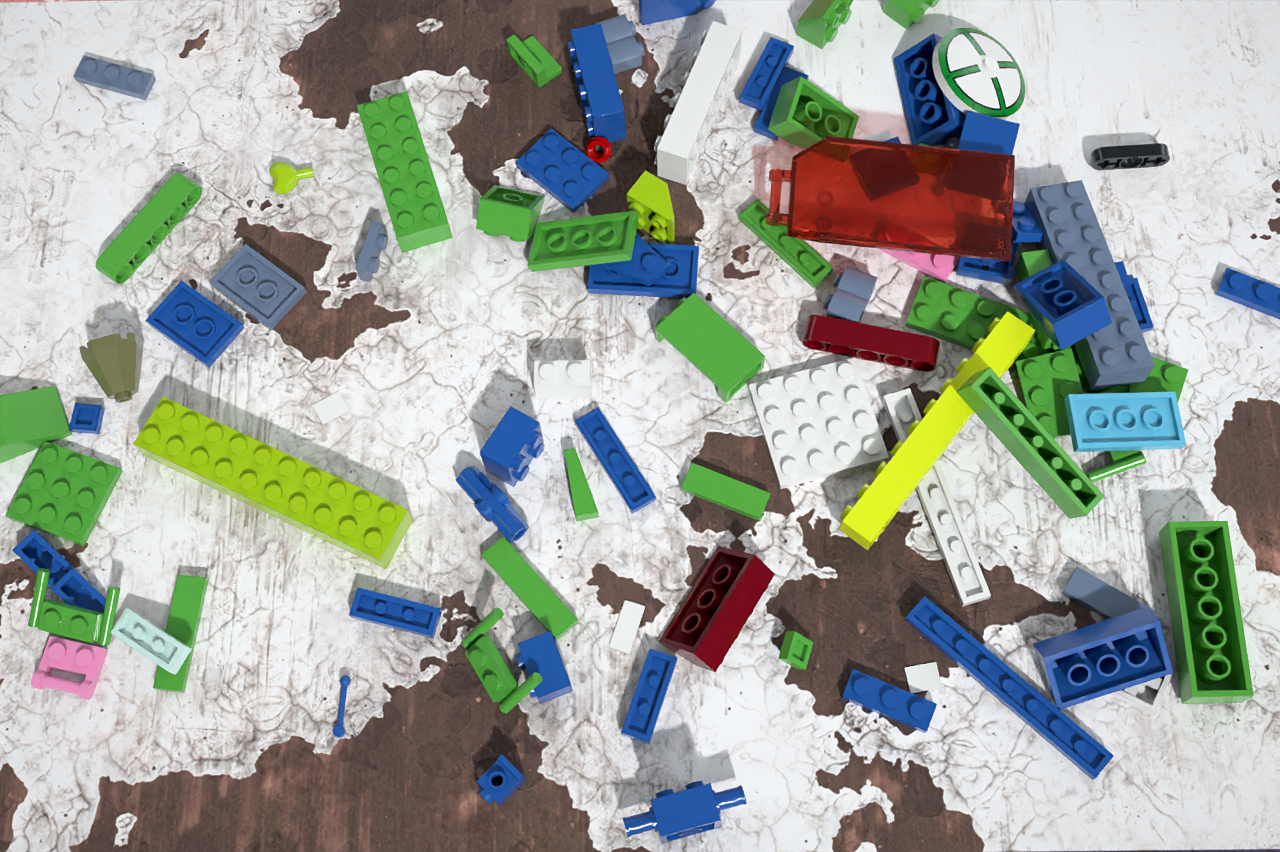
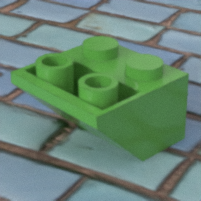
(822, 21)

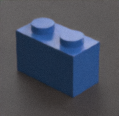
(543, 657)

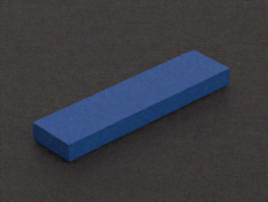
(615, 460)

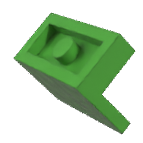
(533, 59)

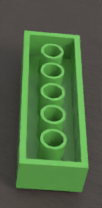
(404, 172)
(1205, 613)

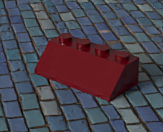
(717, 607)

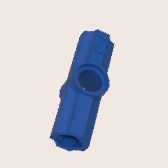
(492, 504)

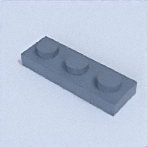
(114, 77)

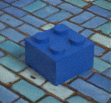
(512, 447)

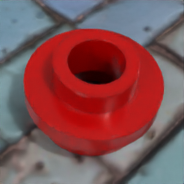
(593, 154)

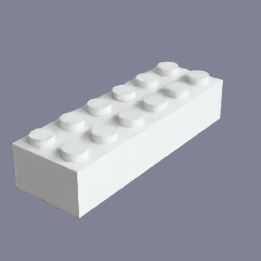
(698, 103)

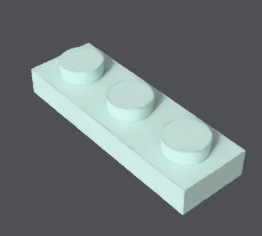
(151, 641)

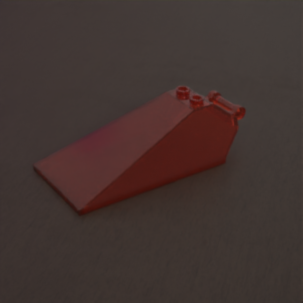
(898, 198)

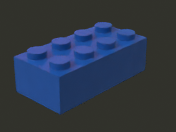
(596, 83)

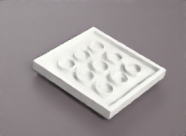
(818, 423)

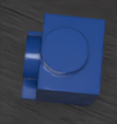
(511, 781)

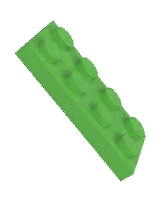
(583, 241)

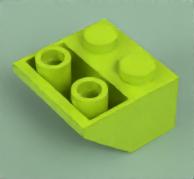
(653, 206)

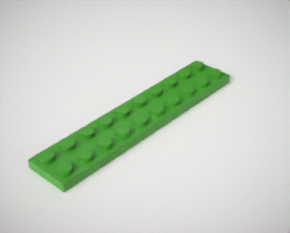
(965, 318)

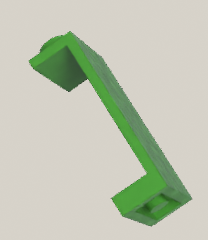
(710, 345)

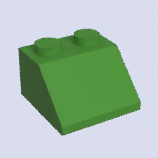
(509, 213)

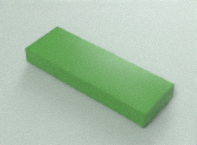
(725, 491)

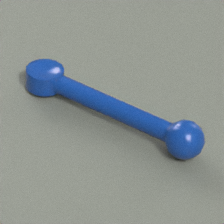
(339, 730)

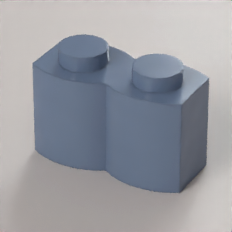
(621, 43)
(851, 295)

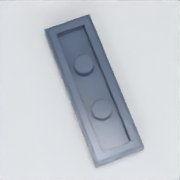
(1099, 595)

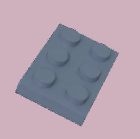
(258, 287)

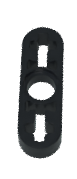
(1130, 156)

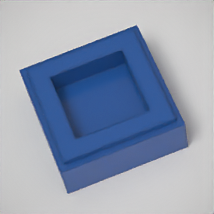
(87, 418)

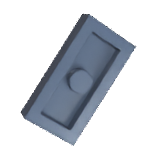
(369, 257)

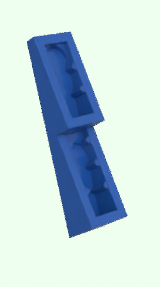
(63, 576)

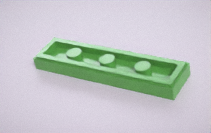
(791, 250)
(529, 588)
(183, 625)

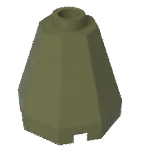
(115, 364)

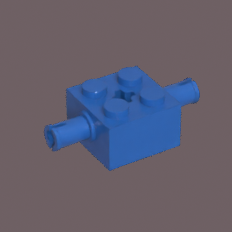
(685, 812)

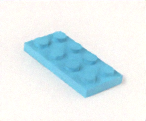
(1124, 421)

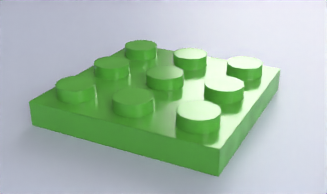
(64, 493)

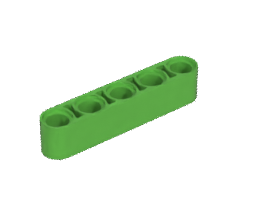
(148, 228)

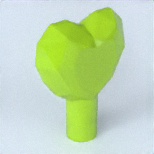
(287, 177)

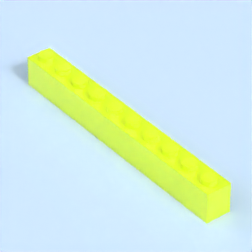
(932, 435)

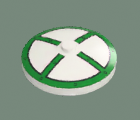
(978, 74)

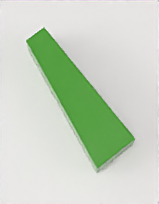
(581, 494)

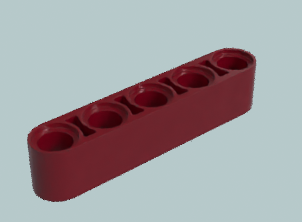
(871, 343)

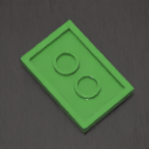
(1045, 384)

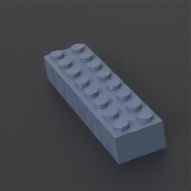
(1072, 233)

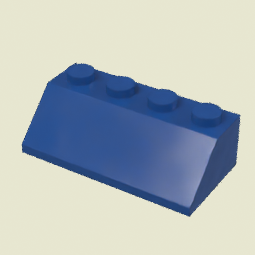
(927, 109)
(1103, 658)

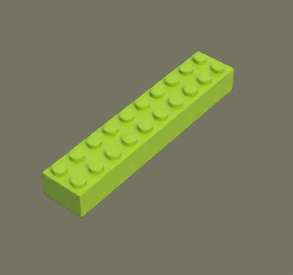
(274, 482)

